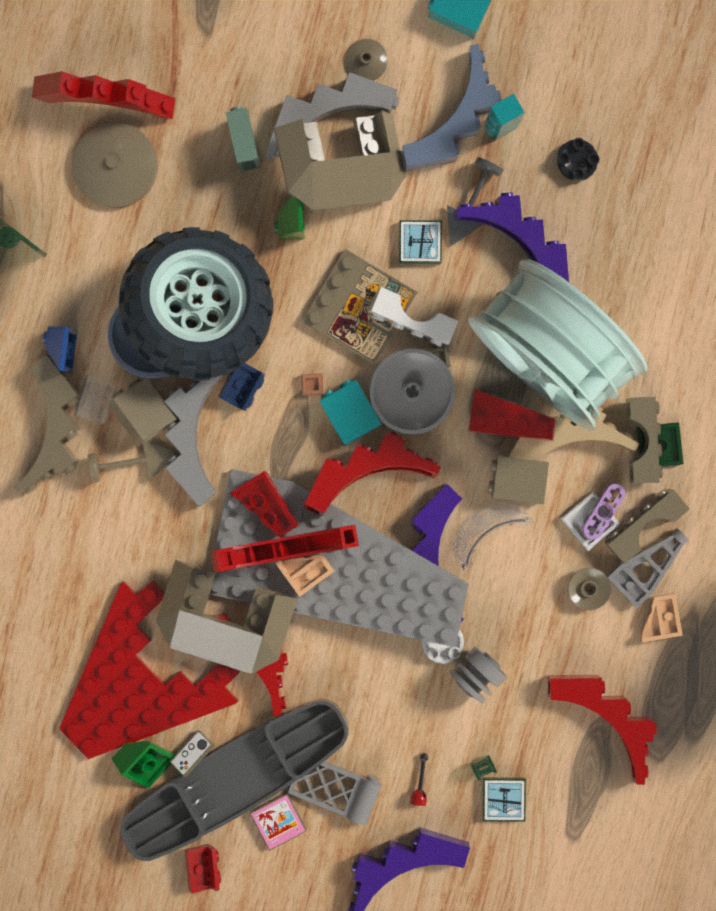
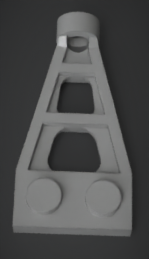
(630, 585)

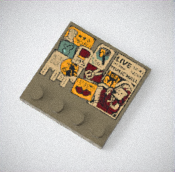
(344, 303)

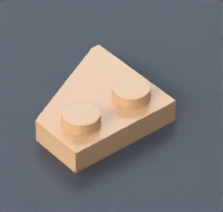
(305, 572)
(662, 619)

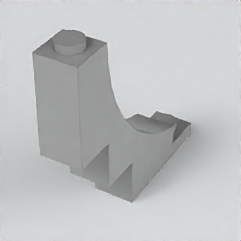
(357, 94)

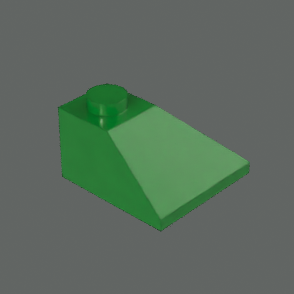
(290, 220)
(142, 761)

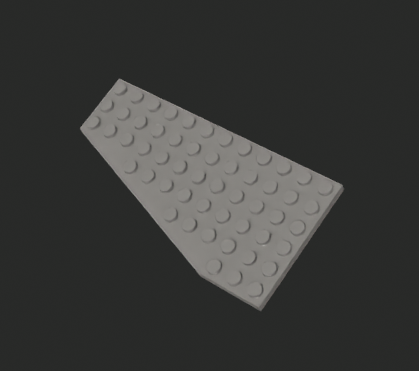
(372, 585)

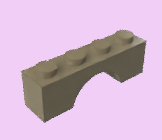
(644, 413)
(625, 542)

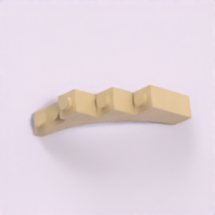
(567, 433)

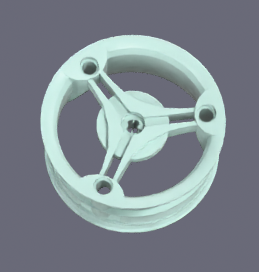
(558, 343)

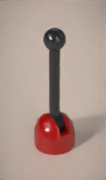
(418, 796)

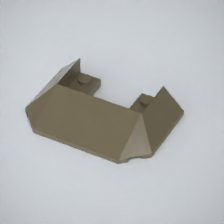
(341, 181)
(219, 640)

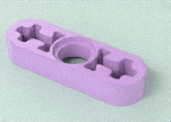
(612, 509)

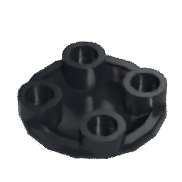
(577, 159)

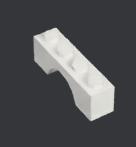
(388, 306)

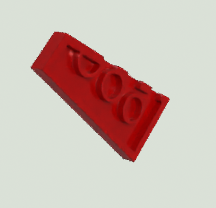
(505, 418)

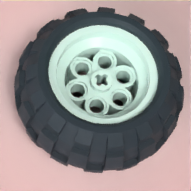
(163, 336)

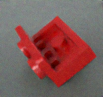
(202, 868)

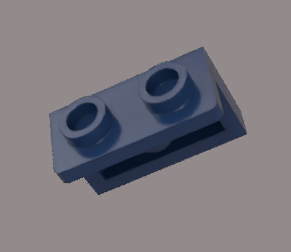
(242, 386)

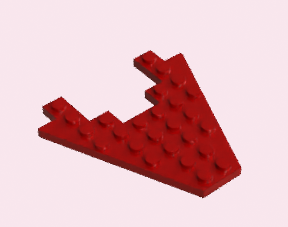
(122, 697)

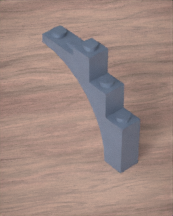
(440, 145)

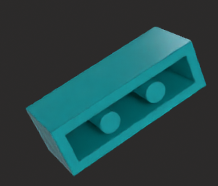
(503, 117)

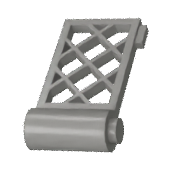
(361, 799)

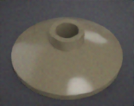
(368, 69)
(597, 596)

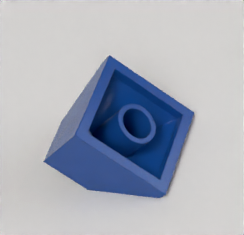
(61, 346)

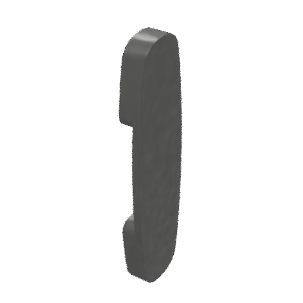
(235, 779)

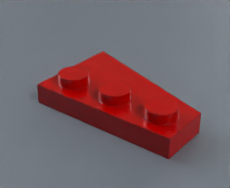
(266, 503)

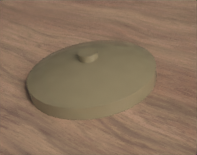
(114, 164)

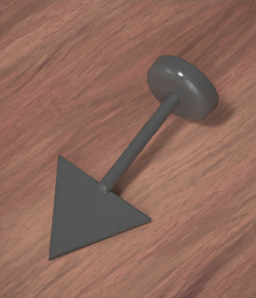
(457, 228)

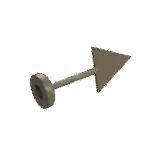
(155, 458)

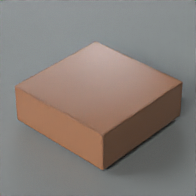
(312, 384)

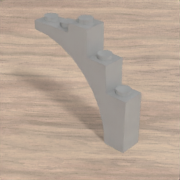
(183, 435)

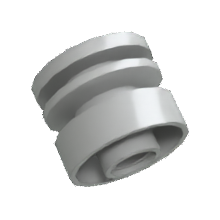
(478, 674)

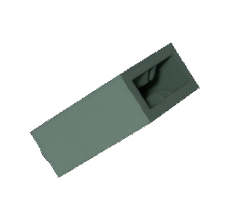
(243, 139)

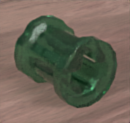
(480, 773)

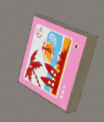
(278, 821)

